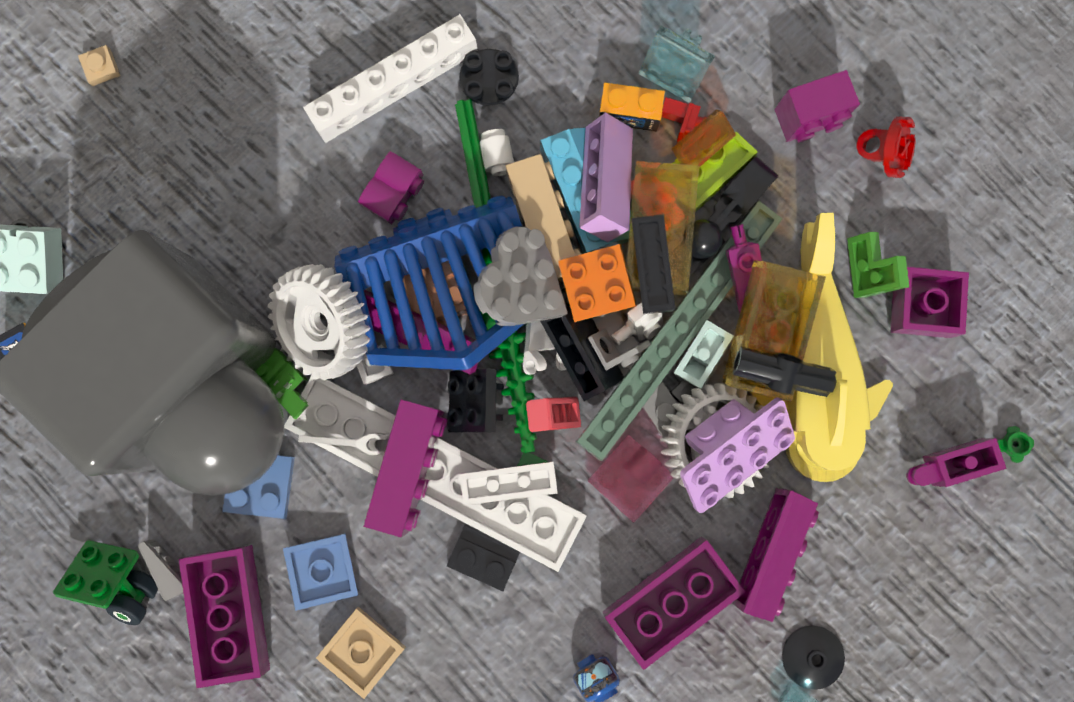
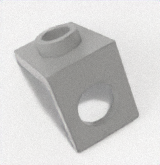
(613, 356)

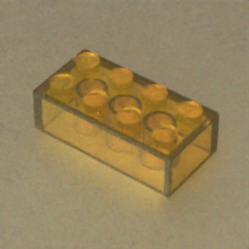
(672, 192)
(774, 318)

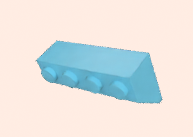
(566, 158)

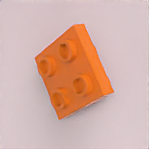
(597, 283)

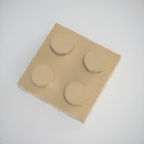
(360, 652)

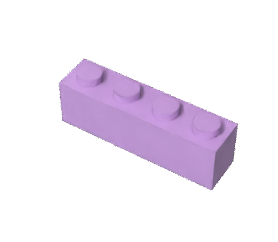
(606, 178)

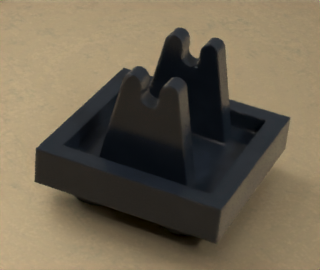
(473, 401)

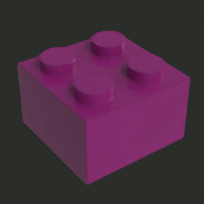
(817, 107)
(931, 304)

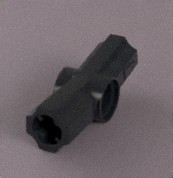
(784, 372)

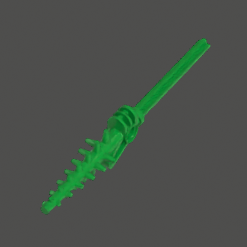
(509, 349)

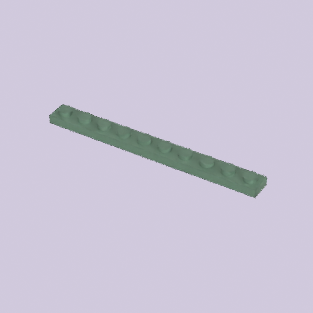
(671, 340)

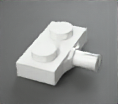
(639, 325)

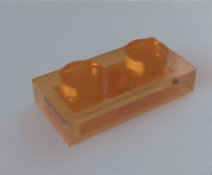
(704, 140)

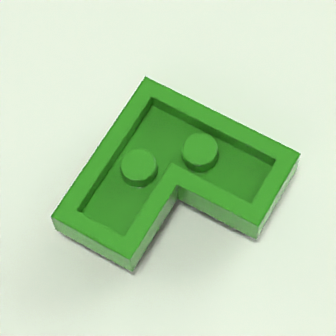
(870, 272)

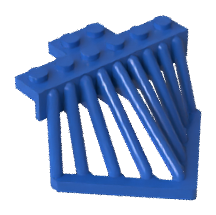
(414, 248)

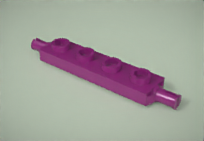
(740, 261)

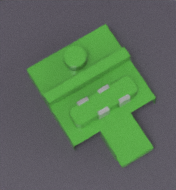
(283, 379)

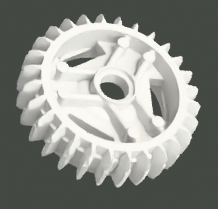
(296, 319)
(694, 412)

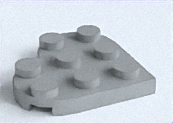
(520, 280)

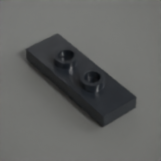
(653, 264)

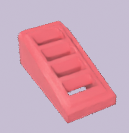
(551, 414)

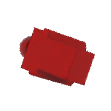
(682, 113)

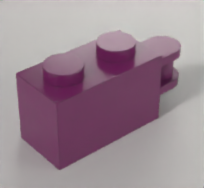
(958, 464)

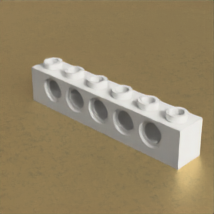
(391, 78)

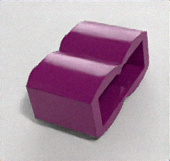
(391, 188)

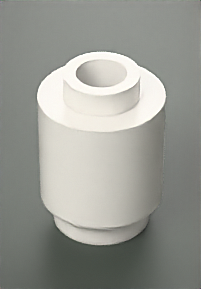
(496, 151)

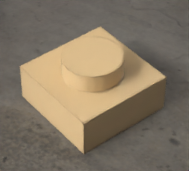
(99, 65)

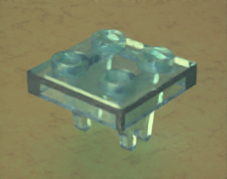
(676, 62)

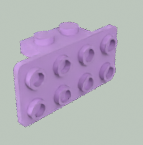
(732, 448)

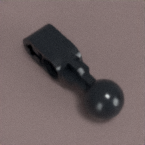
(731, 206)

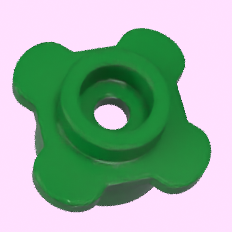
(1024, 443)

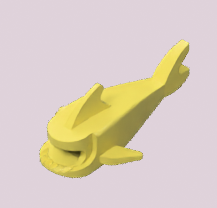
(834, 427)

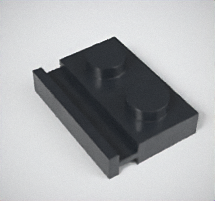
(483, 558)

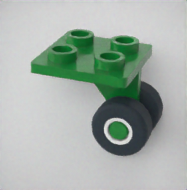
(100, 574)

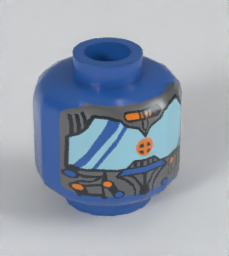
(596, 679)

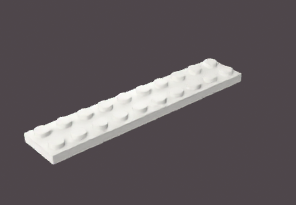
(531, 525)

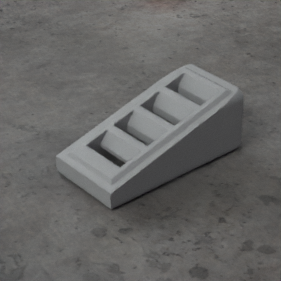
(162, 568)

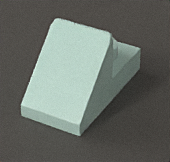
(704, 354)

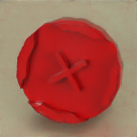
(895, 146)

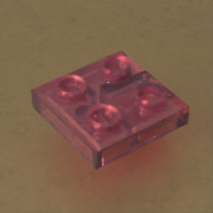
(631, 478)

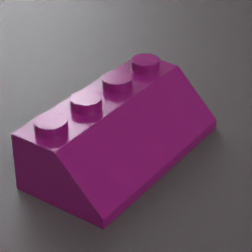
(775, 554)

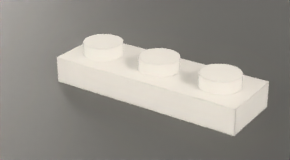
(508, 483)

